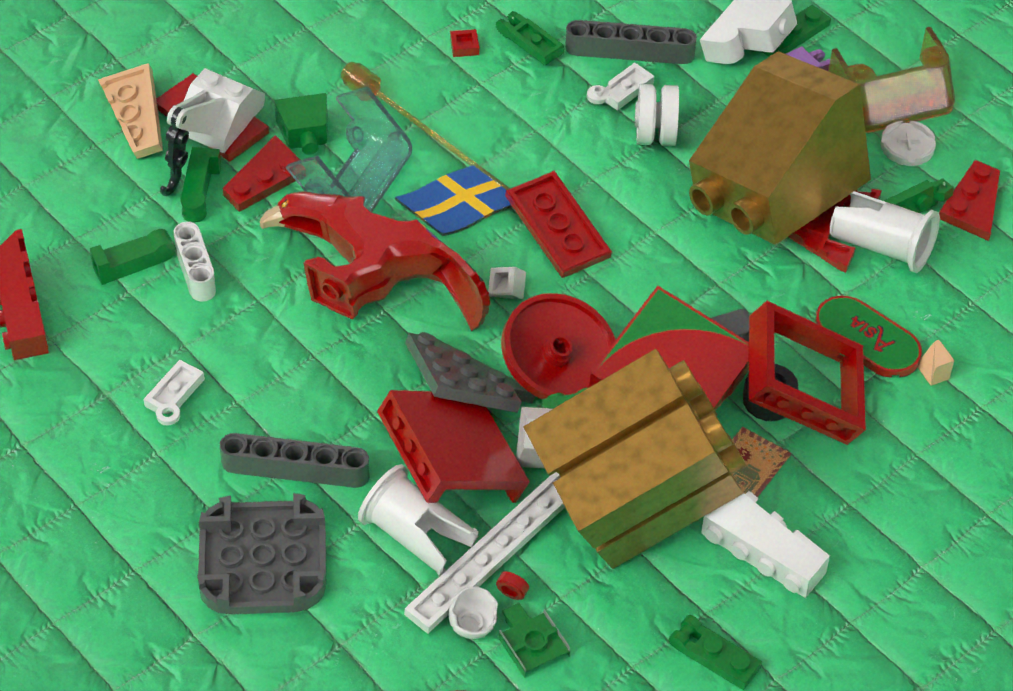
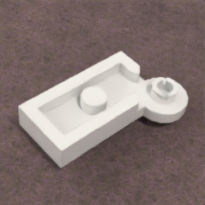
(621, 88)

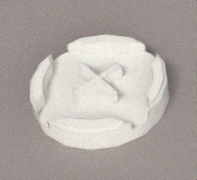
(908, 143)

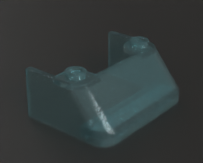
(377, 157)

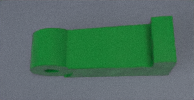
(200, 167)
(132, 256)

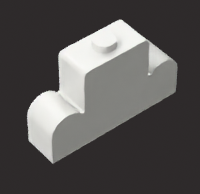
(749, 26)

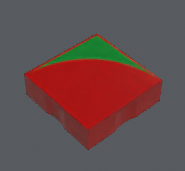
(680, 333)

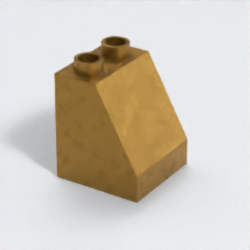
(782, 149)

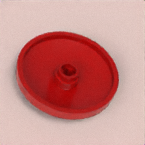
(554, 344)

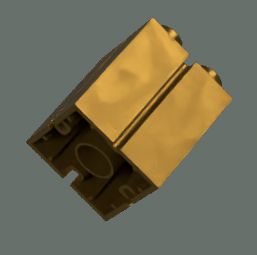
(637, 457)

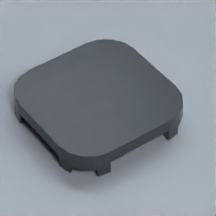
(262, 556)

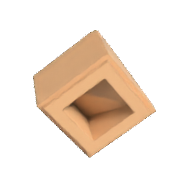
(936, 364)

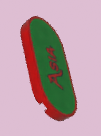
(886, 345)

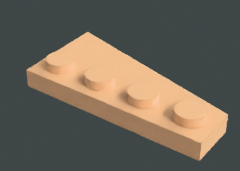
(135, 107)

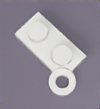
(173, 391)

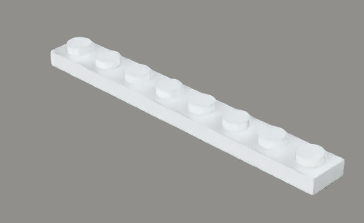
(487, 555)

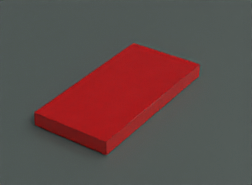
(249, 136)
(558, 224)

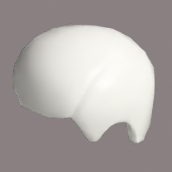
(473, 612)

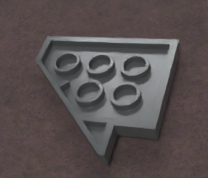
(462, 378)

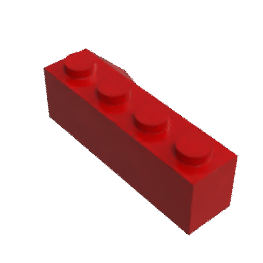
(19, 301)

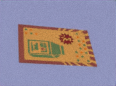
(761, 458)

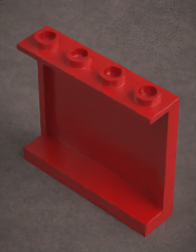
(450, 445)

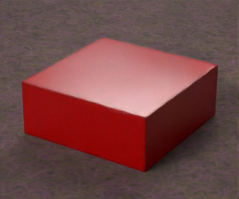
(464, 43)

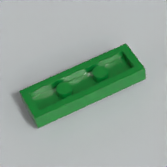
(809, 23)

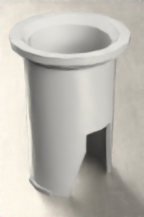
(887, 229)
(403, 513)

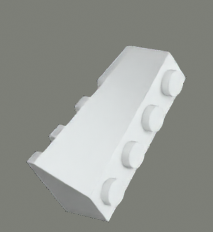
(766, 543)

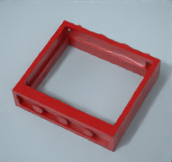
(765, 391)

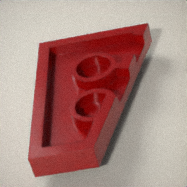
(261, 175)
(973, 201)

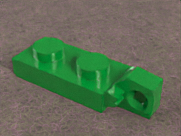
(923, 195)

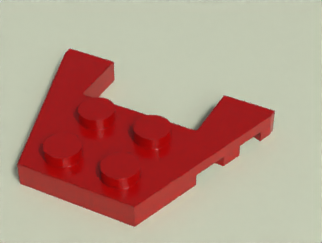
(816, 235)

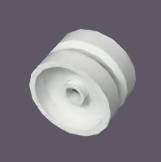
(655, 114)

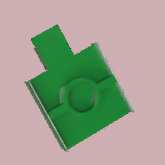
(531, 640)

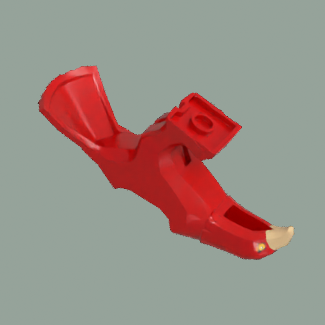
(378, 253)

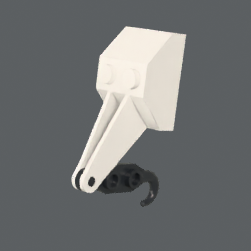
(211, 114)

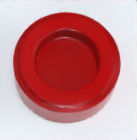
(512, 585)

